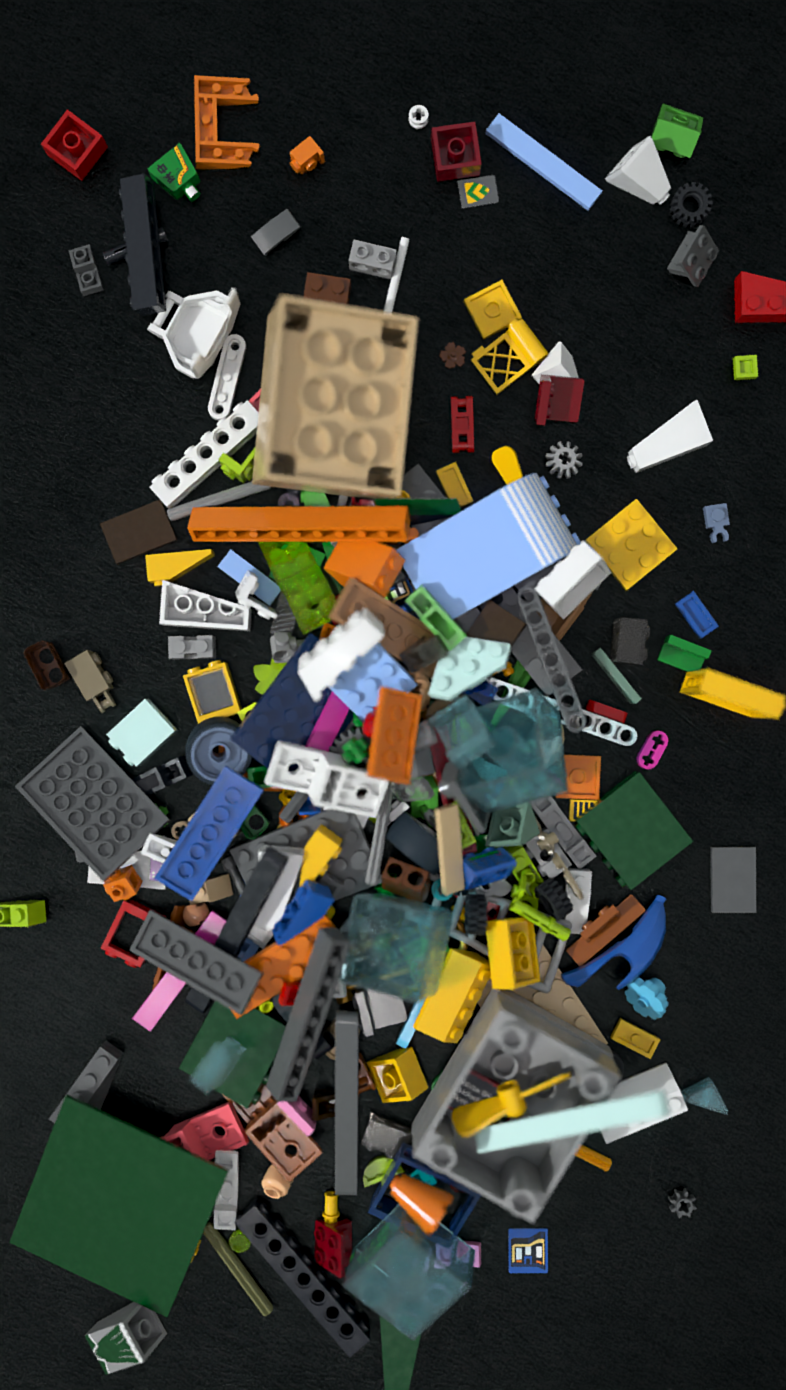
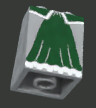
(125, 1337)

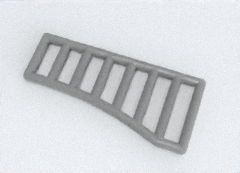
(504, 907)

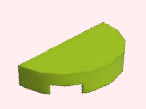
(377, 1168)

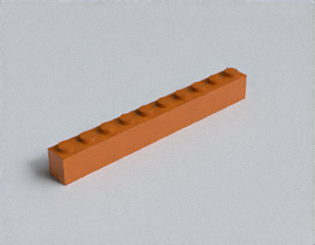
(300, 524)

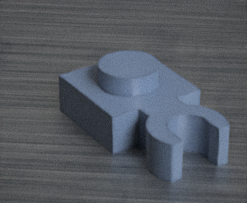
(716, 518)

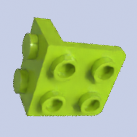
(233, 469)

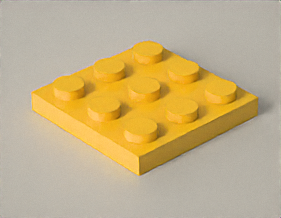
(631, 544)

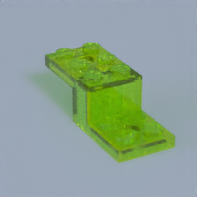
(301, 582)

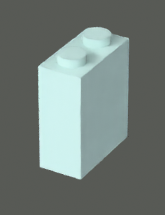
(141, 733)

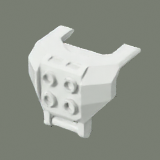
(196, 329)

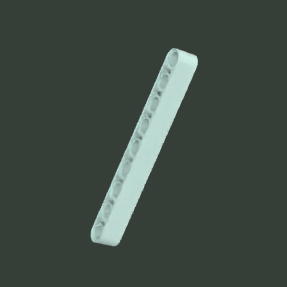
(573, 1121)

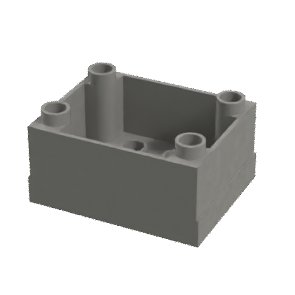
(525, 1045)

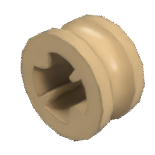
(178, 824)

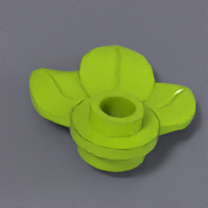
(266, 675)

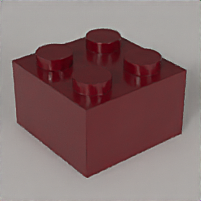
(456, 151)

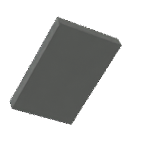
(733, 879)

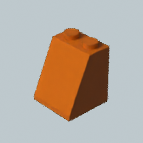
(366, 562)

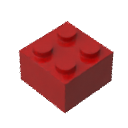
(74, 145)

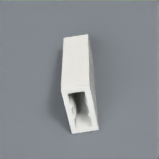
(676, 437)
(283, 889)

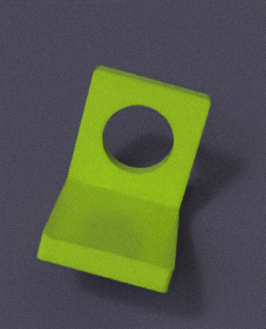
(519, 890)

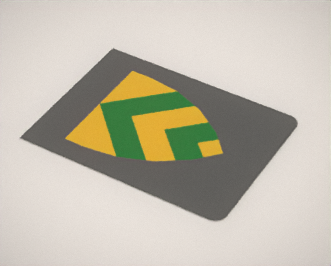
(478, 191)

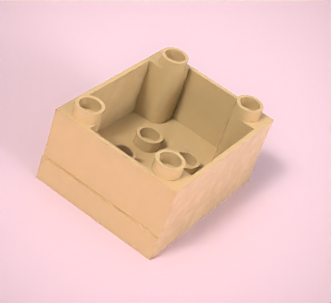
(334, 399)

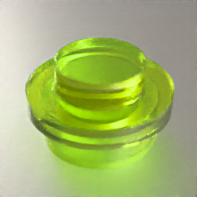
(238, 1241)

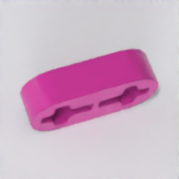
(656, 752)

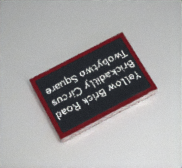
(476, 1088)

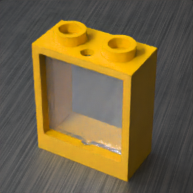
(212, 690)

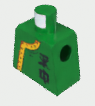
(176, 174)

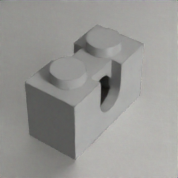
(192, 647)
(545, 867)

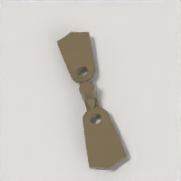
(547, 842)

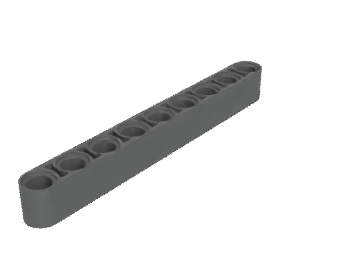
(346, 1101)

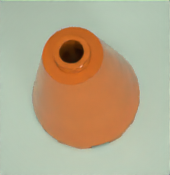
(421, 1201)

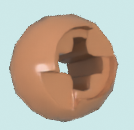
(195, 914)

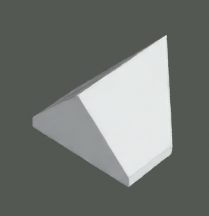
(557, 363)

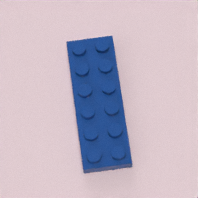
(208, 833)

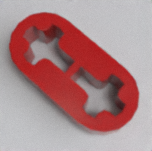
(606, 711)

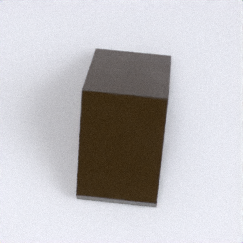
(323, 1104)

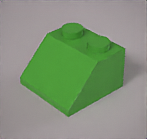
(676, 131)

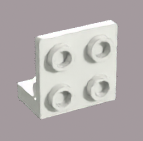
(248, 586)

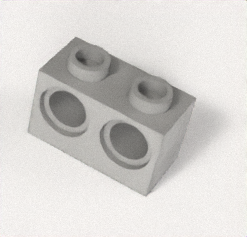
(372, 259)

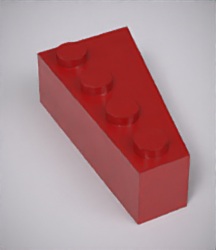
(759, 299)

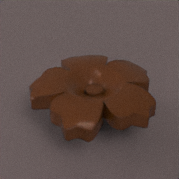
(453, 356)

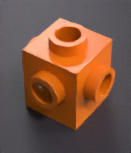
(123, 884)

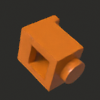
(306, 155)

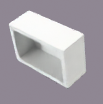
(573, 579)

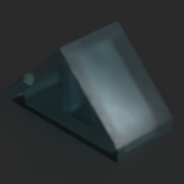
(705, 1095)

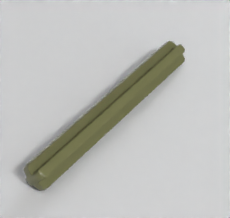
(238, 1269)

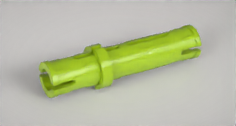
(547, 923)

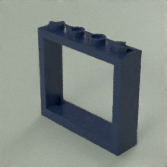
(405, 1155)

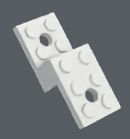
(325, 779)

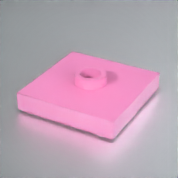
(300, 1114)

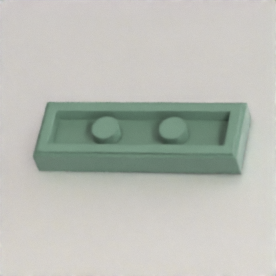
(615, 675)

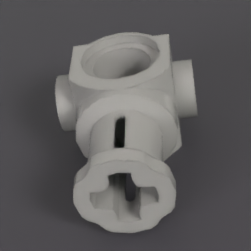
(283, 646)

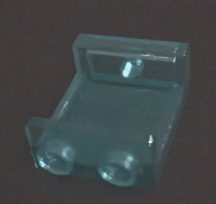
(462, 731)
(218, 1065)

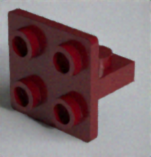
(333, 1245)

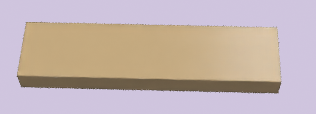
(450, 848)

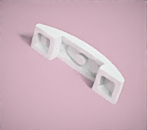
(227, 1201)

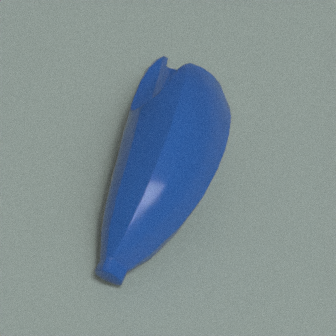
(638, 948)

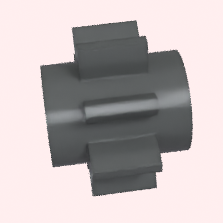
(684, 1209)

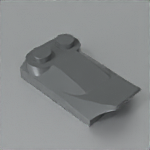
(450, 788)

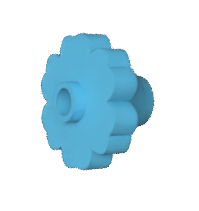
(647, 997)

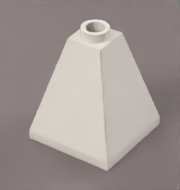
(642, 173)

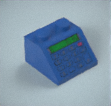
(487, 867)

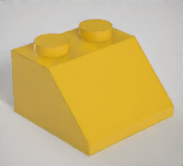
(398, 1075)

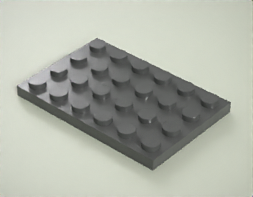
(92, 803)
(348, 866)

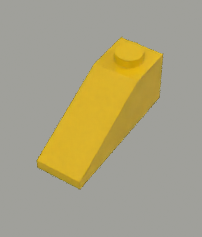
(174, 565)

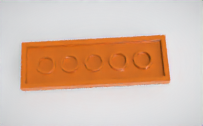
(283, 963)

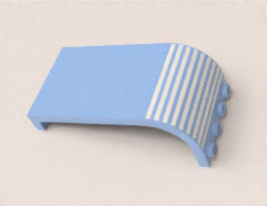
(490, 546)

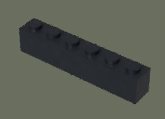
(142, 245)

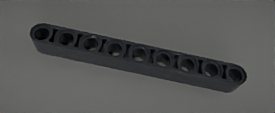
(245, 913)

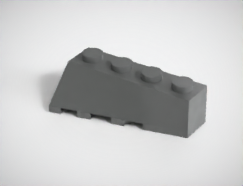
(95, 1079)

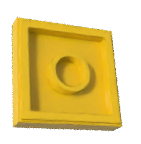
(492, 309)

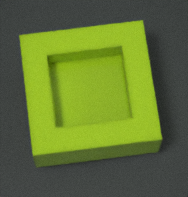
(745, 367)

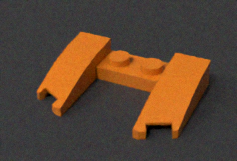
(209, 93)

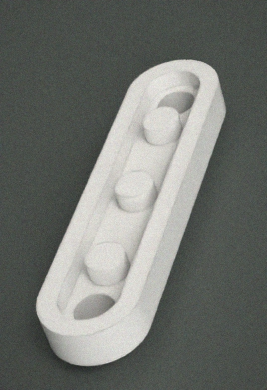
(227, 377)

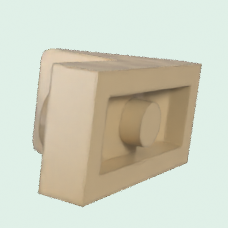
(214, 889)

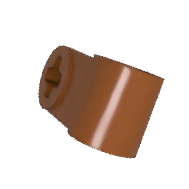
(365, 1078)

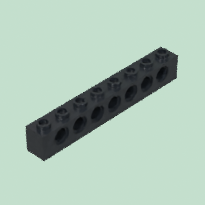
(348, 1339)

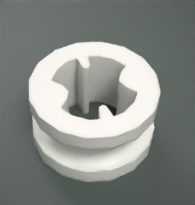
(424, 116)

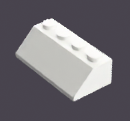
(648, 1081)

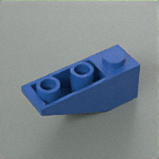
(306, 908)

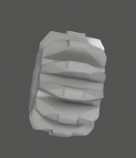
(571, 458)

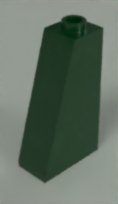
(398, 1356)

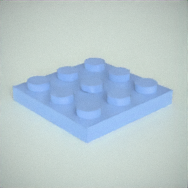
(362, 682)

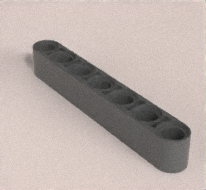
(559, 667)

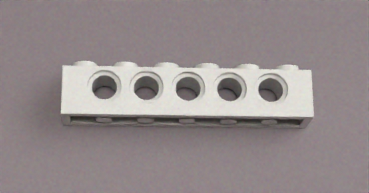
(205, 467)

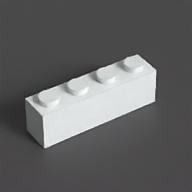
(199, 610)
(339, 651)

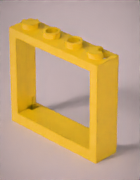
(733, 694)

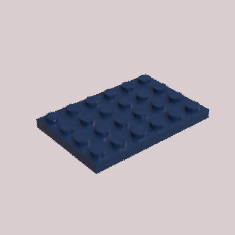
(284, 713)

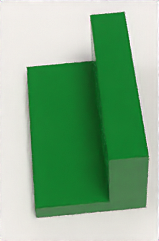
(683, 654)

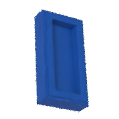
(696, 615)

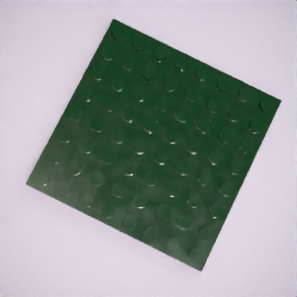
(118, 1205)

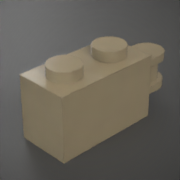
(91, 678)

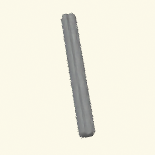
(216, 499)
(379, 839)

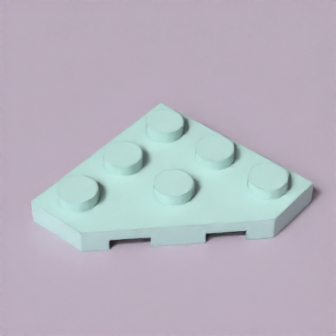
(467, 667)

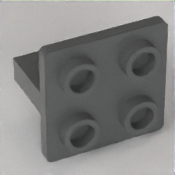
(694, 256)

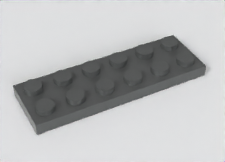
(196, 962)

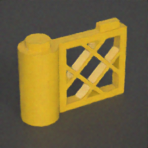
(525, 346)

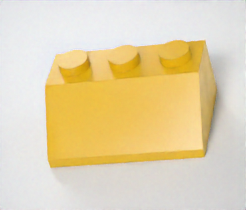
(512, 952)

